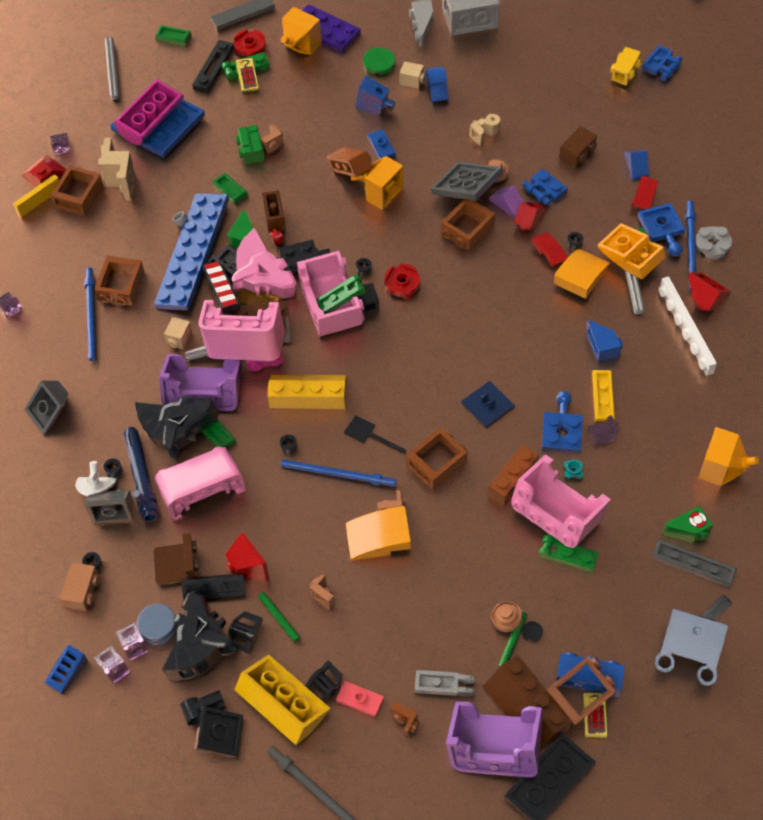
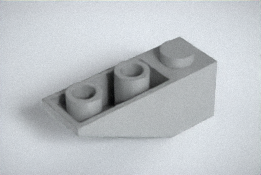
(422, 19)

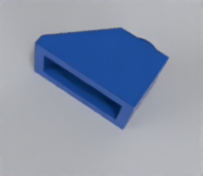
(603, 341)

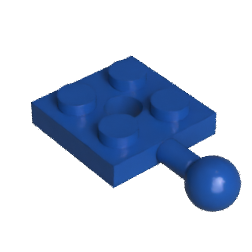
(656, 232)
(570, 422)

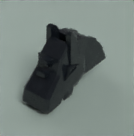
(177, 422)
(199, 640)

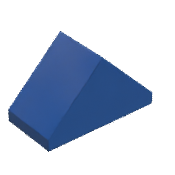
(637, 163)

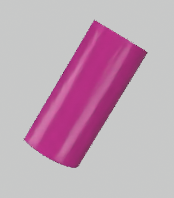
(147, 112)

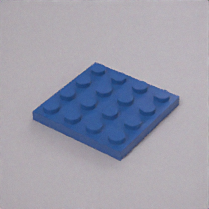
(171, 129)

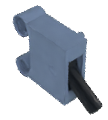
(696, 638)

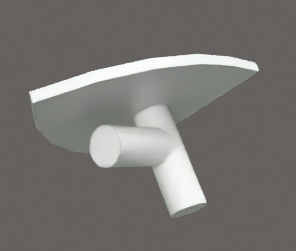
(93, 484)

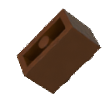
(578, 146)
(273, 211)

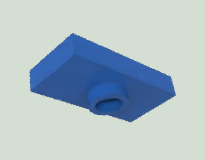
(381, 144)

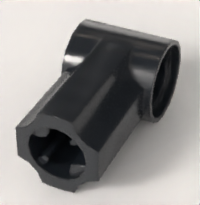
(191, 706)

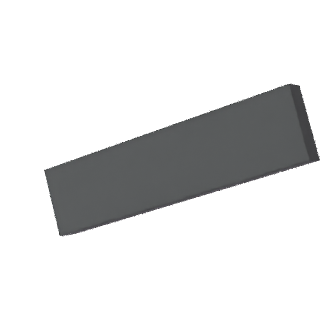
(241, 13)
(694, 563)

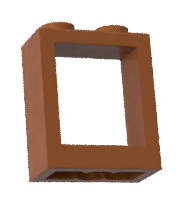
(73, 203)
(477, 212)
(122, 266)
(428, 475)
(563, 702)

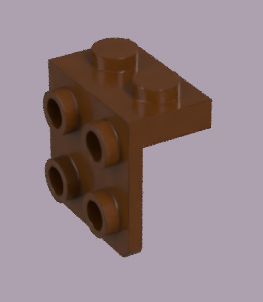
(176, 561)

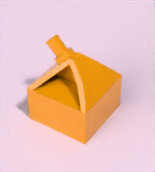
(301, 31)
(382, 181)
(725, 458)

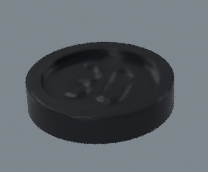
(532, 631)

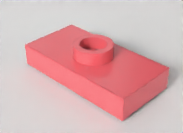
(360, 699)

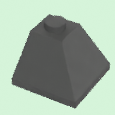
(46, 404)

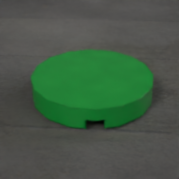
(378, 60)

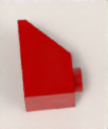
(529, 215)

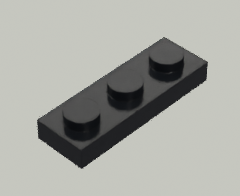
(215, 586)

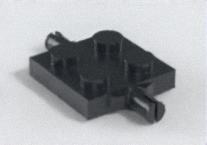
(299, 252)

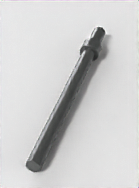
(286, 764)

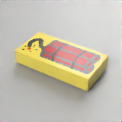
(247, 75)
(595, 722)

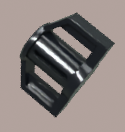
(251, 636)
(320, 675)

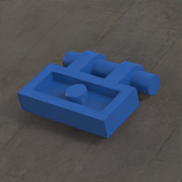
(656, 62)
(547, 184)

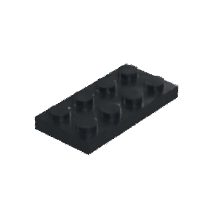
(558, 774)

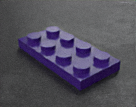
(334, 31)

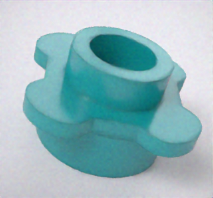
(573, 464)

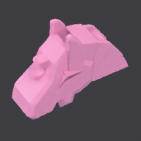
(261, 270)

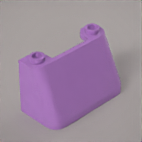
(217, 384)
(495, 742)

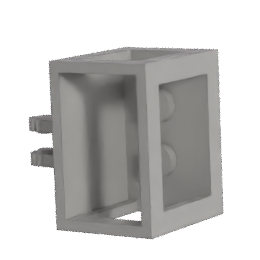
(470, 15)

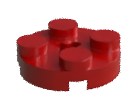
(255, 37)
(402, 289)

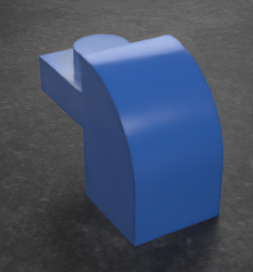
(437, 82)

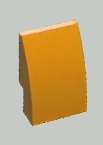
(632, 250)
(581, 273)
(378, 533)

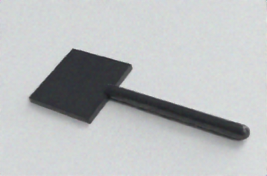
(361, 429)

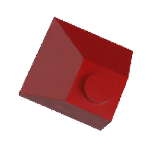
(43, 170)
(706, 291)
(245, 559)

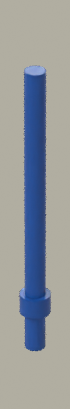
(690, 217)
(89, 285)
(375, 479)

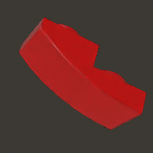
(644, 193)
(551, 248)

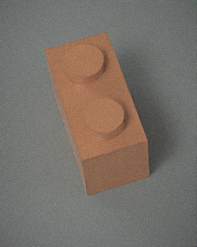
(79, 587)

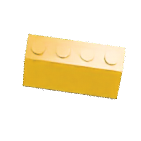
(307, 391)
(281, 699)

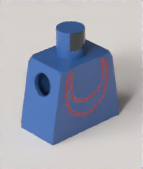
(373, 97)

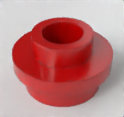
(277, 236)

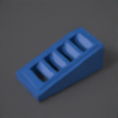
(60, 665)

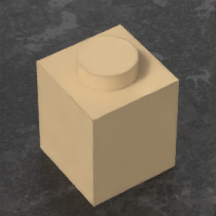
(412, 75)
(177, 333)

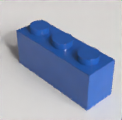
(585, 678)

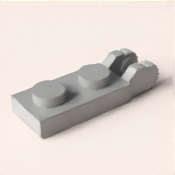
(443, 683)

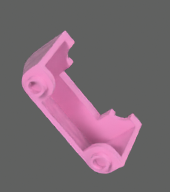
(198, 479)

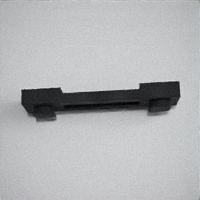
(204, 82)

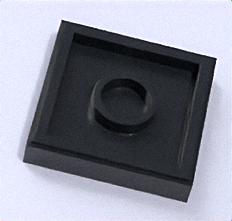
(218, 732)

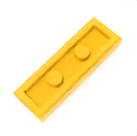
(36, 196)
(602, 395)

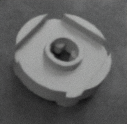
(717, 234)

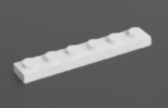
(687, 325)

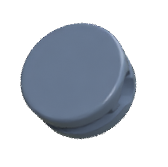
(157, 624)

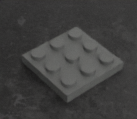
(466, 181)

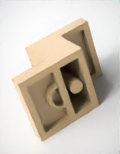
(117, 168)

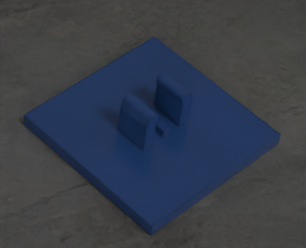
(487, 403)

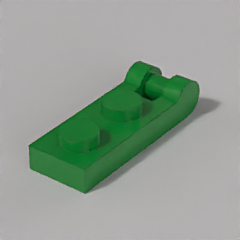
(260, 62)
(341, 294)
(575, 557)

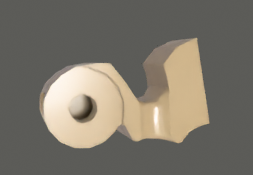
(487, 126)

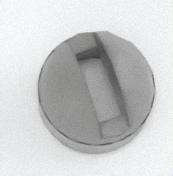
(180, 219)

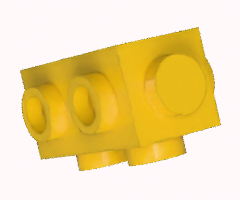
(625, 66)

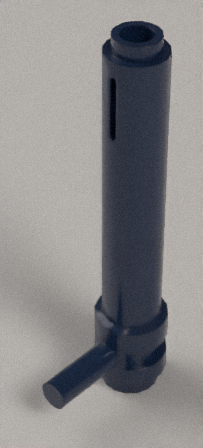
(143, 494)

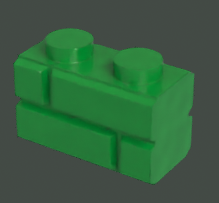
(251, 144)

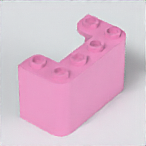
(317, 278)
(242, 336)
(556, 505)

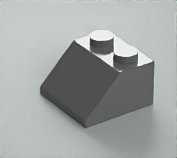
(110, 506)

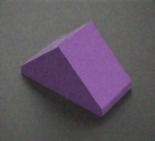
(507, 199)

